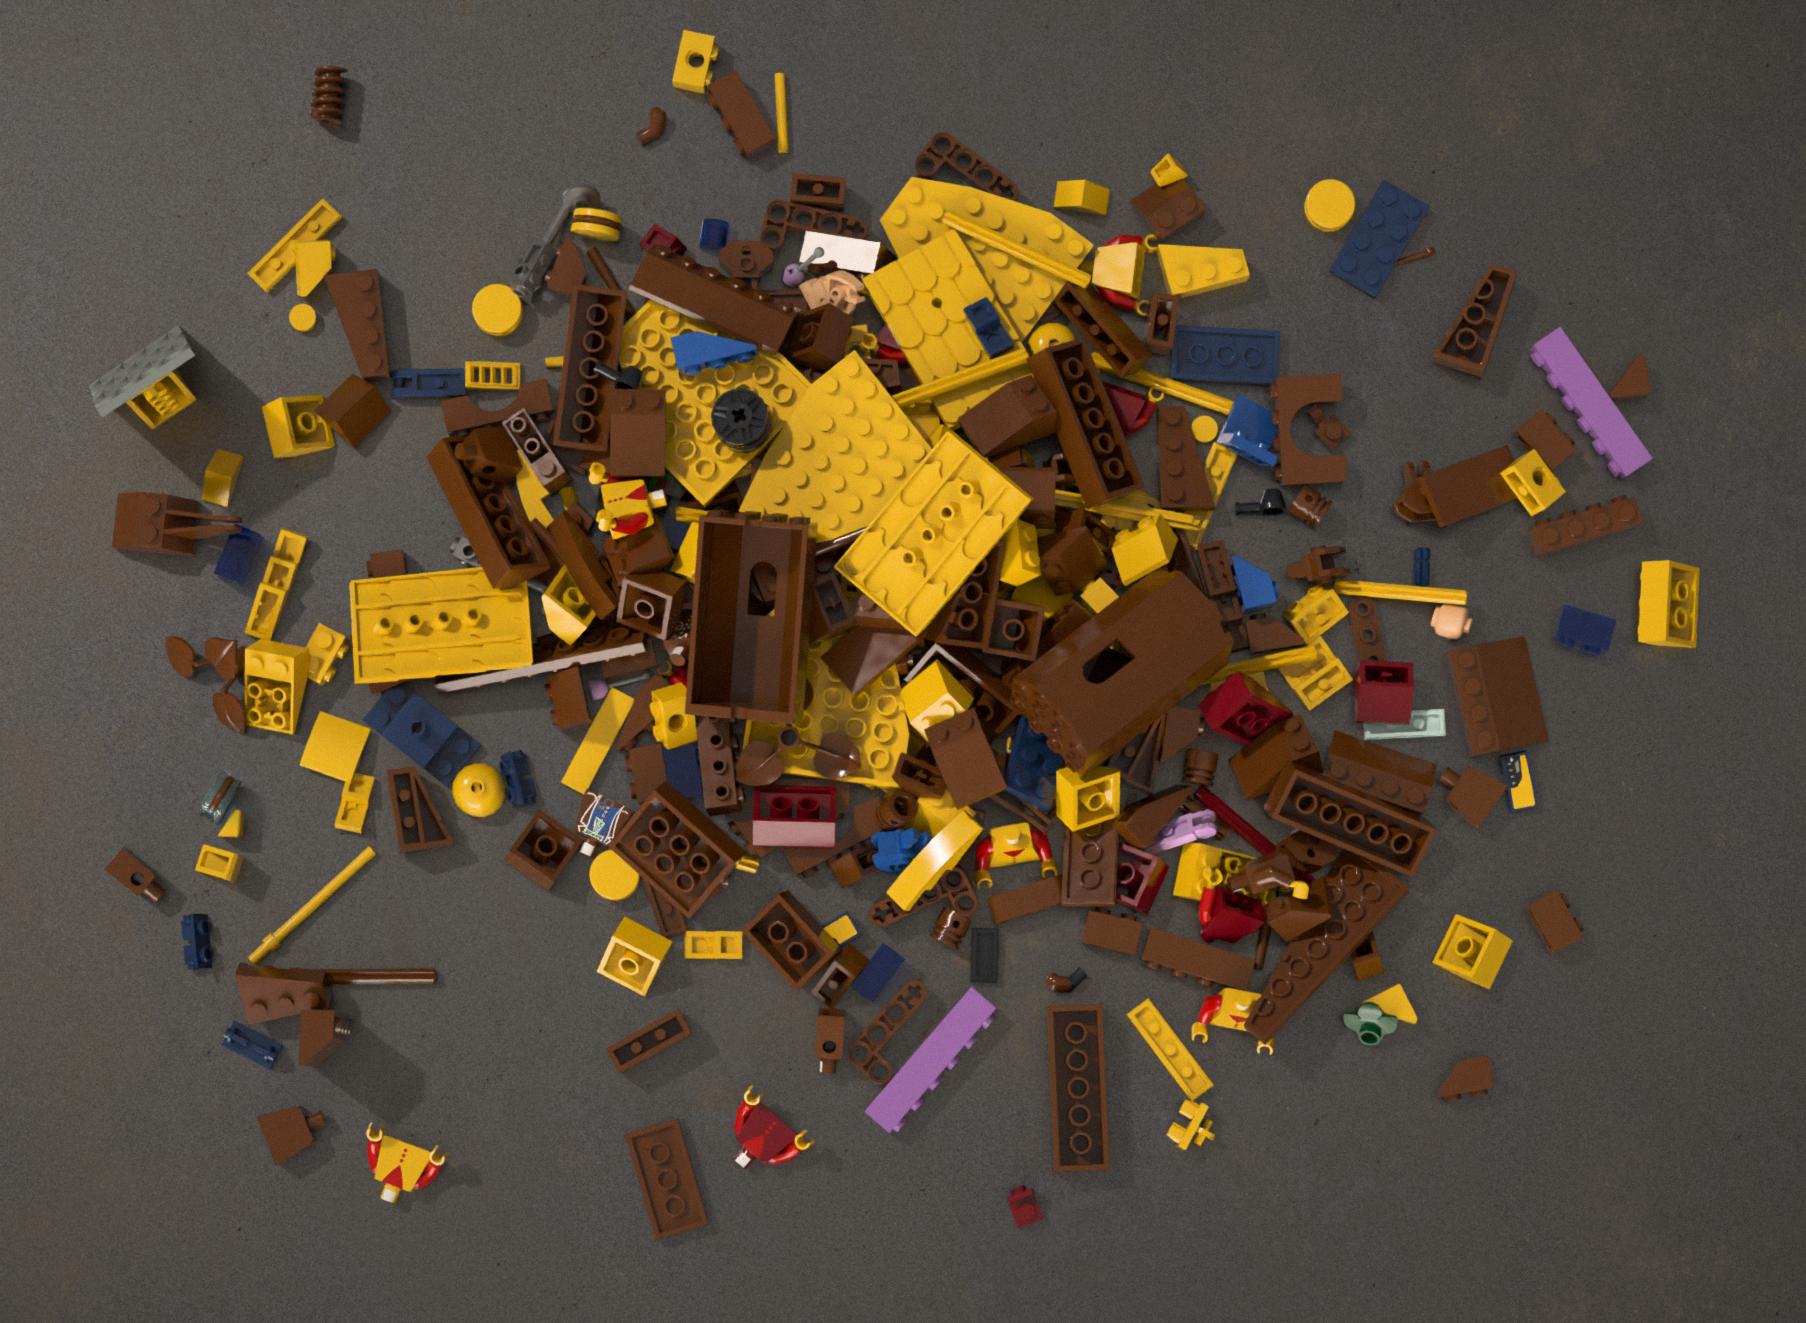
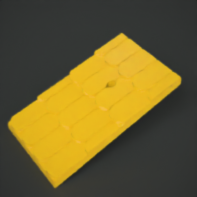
(924, 307)
(918, 551)
(437, 625)

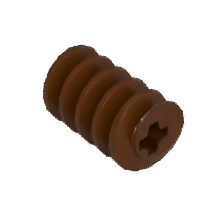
(326, 94)

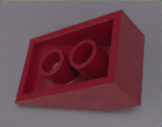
(1242, 708)
(1139, 878)

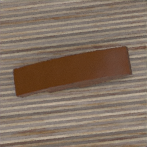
(579, 558)
(1222, 591)

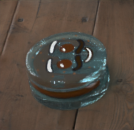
(219, 797)

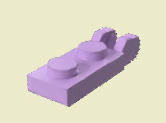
(1184, 830)

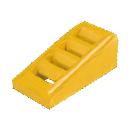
(470, 385)

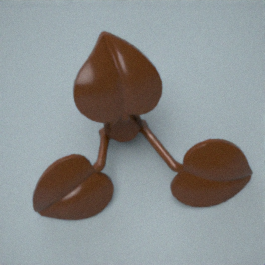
(227, 661)
(762, 766)

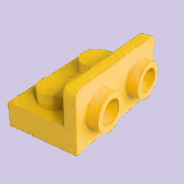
(1315, 612)
(324, 650)

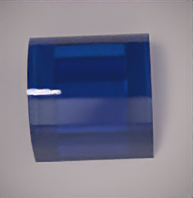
(713, 234)

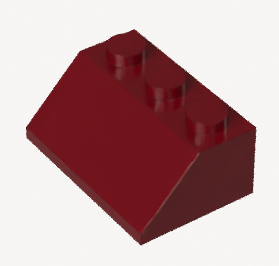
(794, 816)

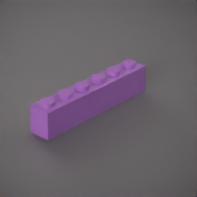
(1590, 403)
(930, 1060)

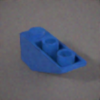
(703, 350)

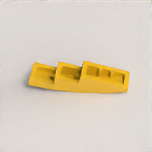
(276, 584)
(936, 858)

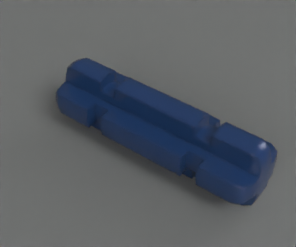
(1422, 567)

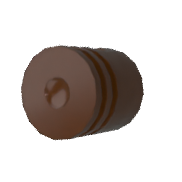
(1309, 506)
(1200, 767)
(895, 810)
(949, 934)

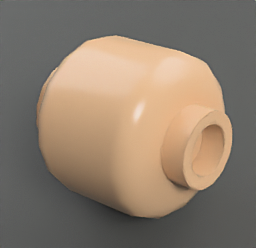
(1451, 621)

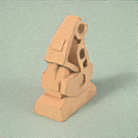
(835, 288)

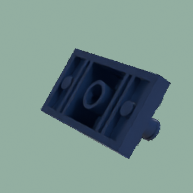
(422, 733)

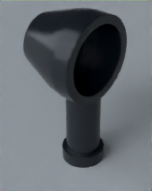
(628, 379)
(1271, 504)

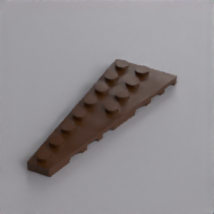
(598, 642)
(1359, 899)

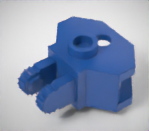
(898, 848)

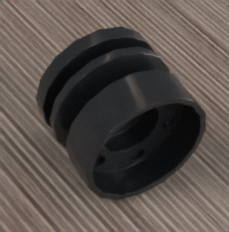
(745, 435)

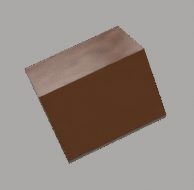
(353, 410)

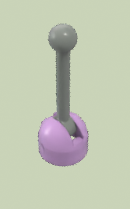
(797, 270)
(599, 687)

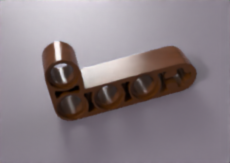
(968, 174)
(818, 217)
(1054, 630)
(944, 889)
(890, 1027)

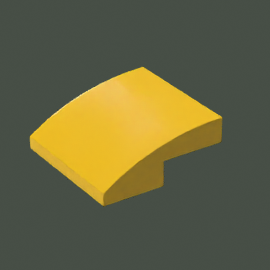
(1317, 678)
(335, 747)

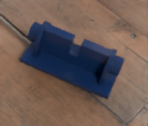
(518, 790)
(199, 954)
(251, 1044)

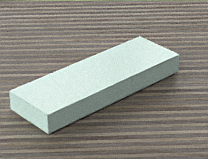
(1422, 724)

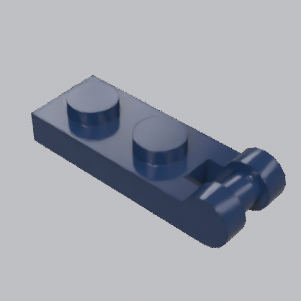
(429, 383)

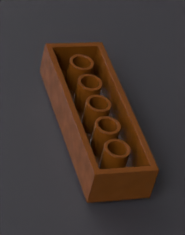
(1086, 423)
(1349, 818)
(1077, 1087)

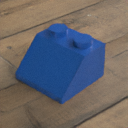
(1253, 586)

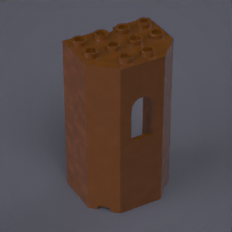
(1175, 650)
(741, 660)

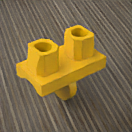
(1184, 1135)

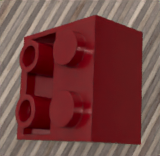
(1383, 692)

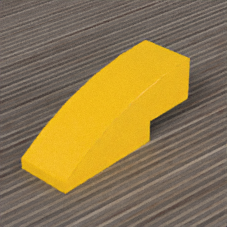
(532, 494)

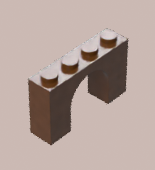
(1289, 397)

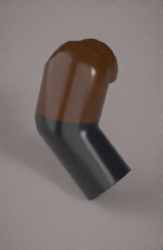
(1064, 984)

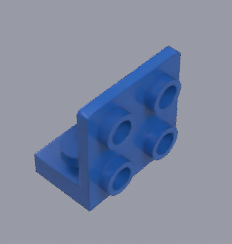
(1249, 432)

